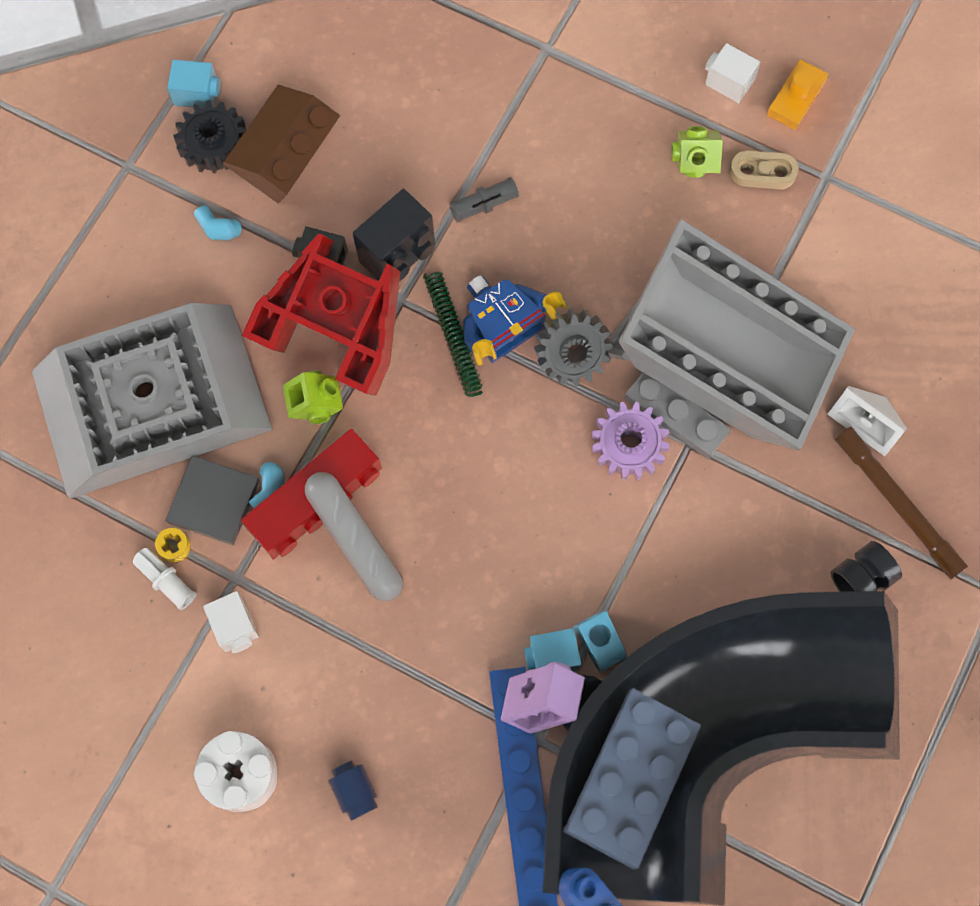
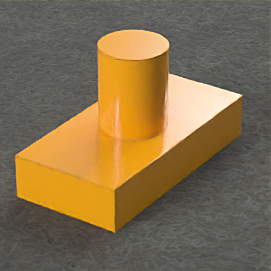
(797, 94)

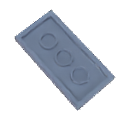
(632, 779)

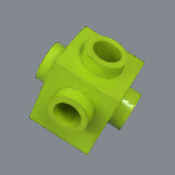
(697, 151)
(312, 397)

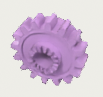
(627, 459)

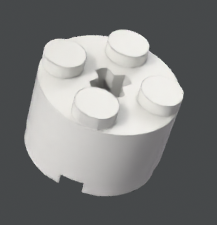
(215, 775)

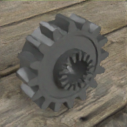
(581, 361)

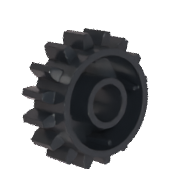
(194, 136)

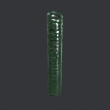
(468, 369)

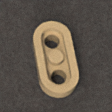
(762, 169)

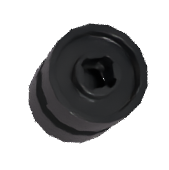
(871, 570)

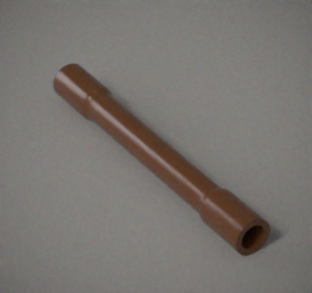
(938, 548)

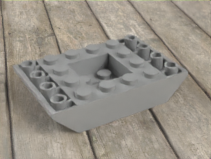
(198, 403)

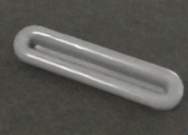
(353, 536)

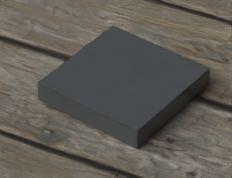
(212, 500)

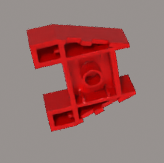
(336, 305)

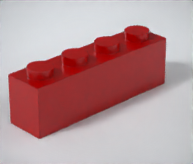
(287, 512)

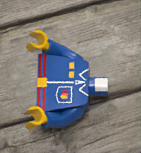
(505, 316)

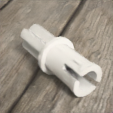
(164, 578)

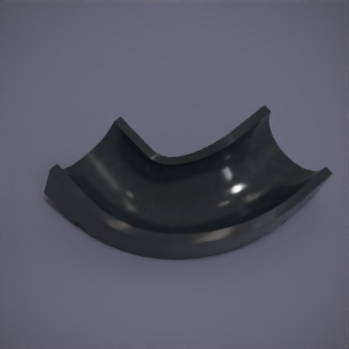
(766, 687)

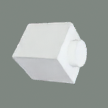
(731, 72)
(231, 623)

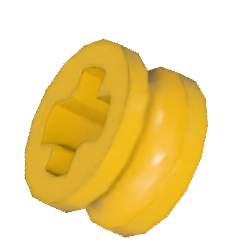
(162, 544)

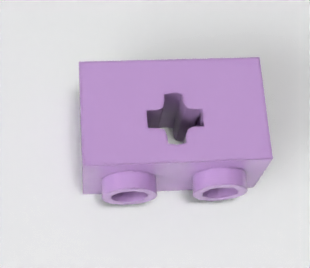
(543, 698)

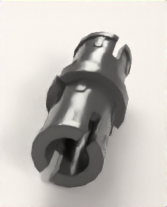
(501, 193)

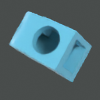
(601, 641)

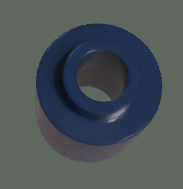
(353, 790)

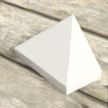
(870, 417)

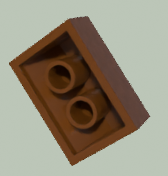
(281, 141)

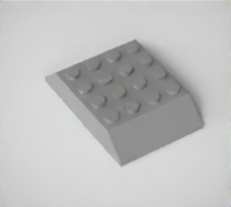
(735, 339)

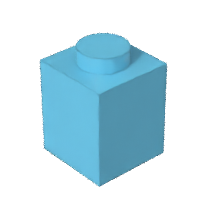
(193, 83)
(553, 647)

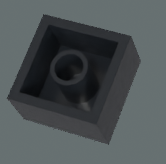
(395, 236)

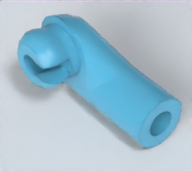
(217, 227)
(271, 480)

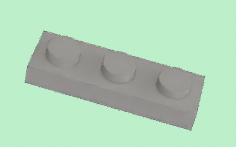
(679, 415)

